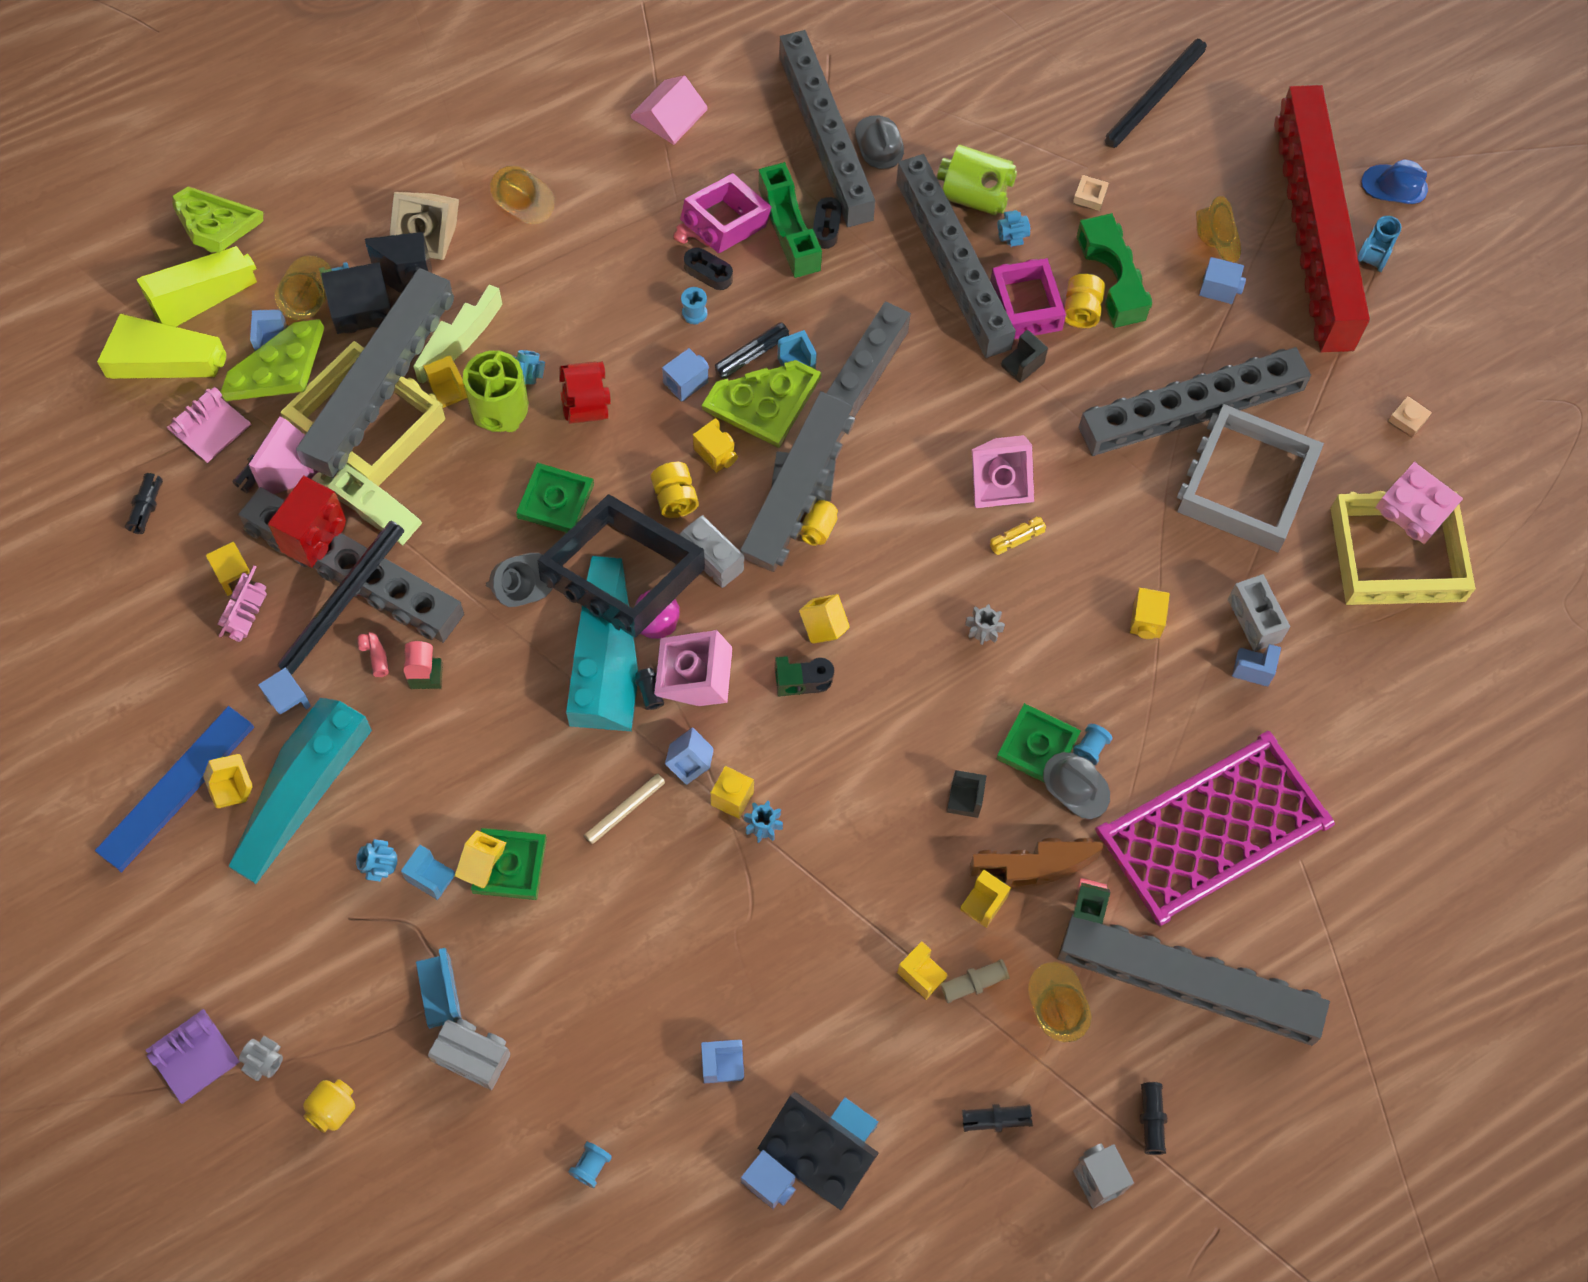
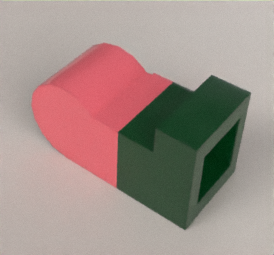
(420, 667)
(1091, 901)

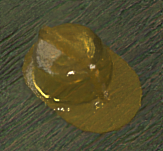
(522, 194)
(1218, 229)
(302, 288)
(1059, 1002)

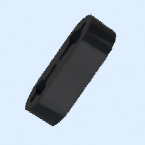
(832, 223)
(710, 266)

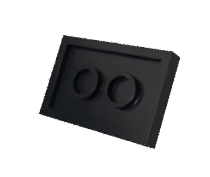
(818, 1150)

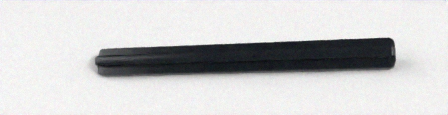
(1155, 93)
(341, 597)

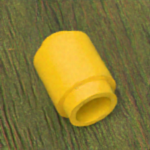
(819, 523)

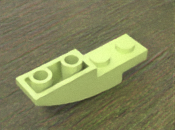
(369, 501)

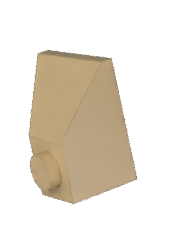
(428, 214)

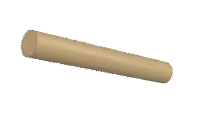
(624, 809)

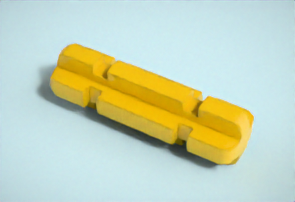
(1017, 535)

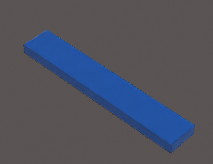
(173, 790)

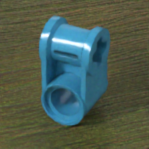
(1379, 245)

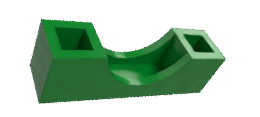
(796, 240)
(1104, 242)

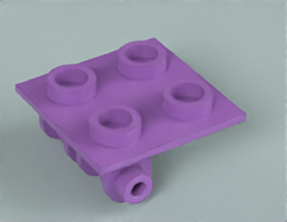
(192, 1056)

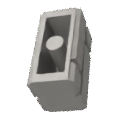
(721, 556)
(470, 1053)

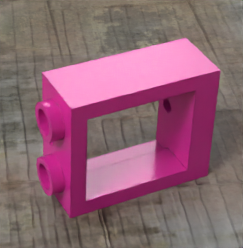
(740, 198)
(1036, 321)

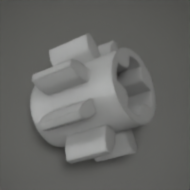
(985, 632)
(260, 1058)

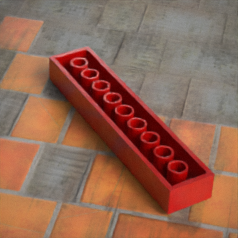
(1321, 220)

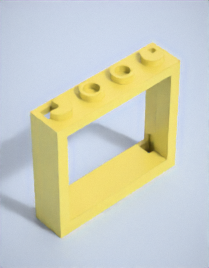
(328, 381)
(1399, 591)

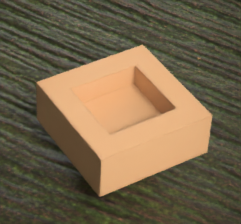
(1091, 192)
(1410, 416)

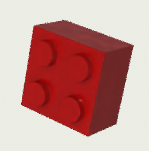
(307, 522)

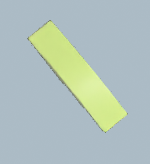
(464, 330)

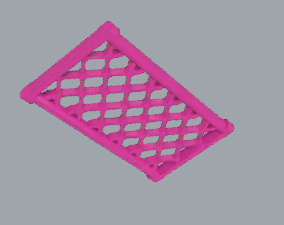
(1265, 740)

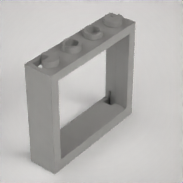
(1234, 521)

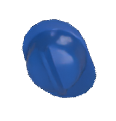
(1397, 182)

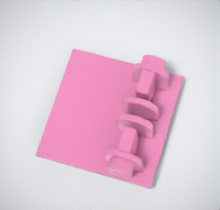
(208, 425)
(249, 599)

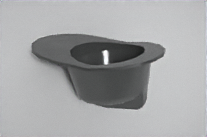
(879, 141)
(518, 581)
(1077, 785)

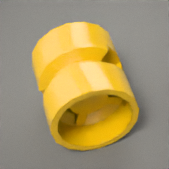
(1083, 300)
(674, 489)

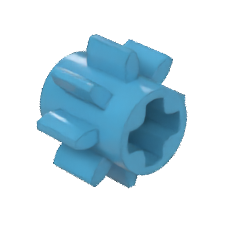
(1013, 228)
(530, 365)
(760, 829)
(376, 860)

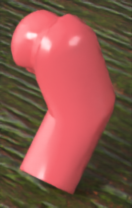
(683, 233)
(377, 653)

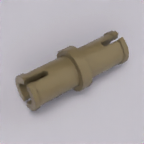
(974, 981)

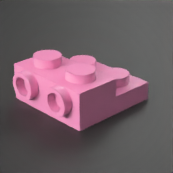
(1418, 503)

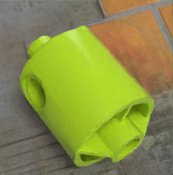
(970, 172)
(496, 391)

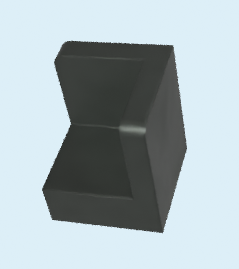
(1026, 358)
(966, 794)

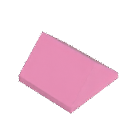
(671, 109)

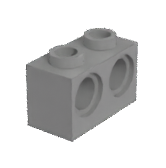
(1258, 612)
(1102, 1174)

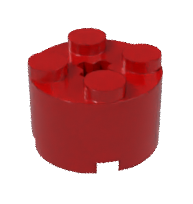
(583, 392)

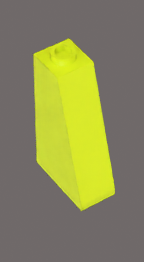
(196, 285)
(159, 351)

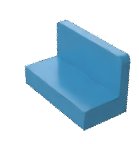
(438, 989)

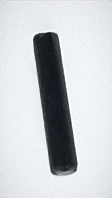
(751, 350)

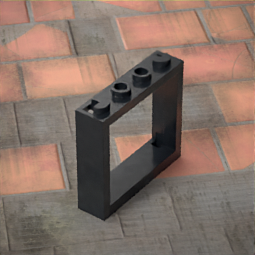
(655, 536)

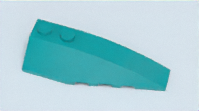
(604, 660)
(298, 781)

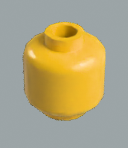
(329, 1105)

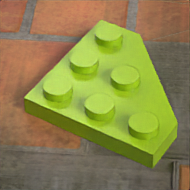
(212, 219)
(278, 365)
(764, 400)

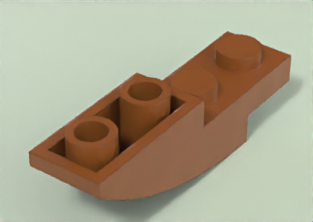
(1048, 863)

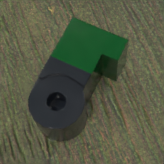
(803, 677)

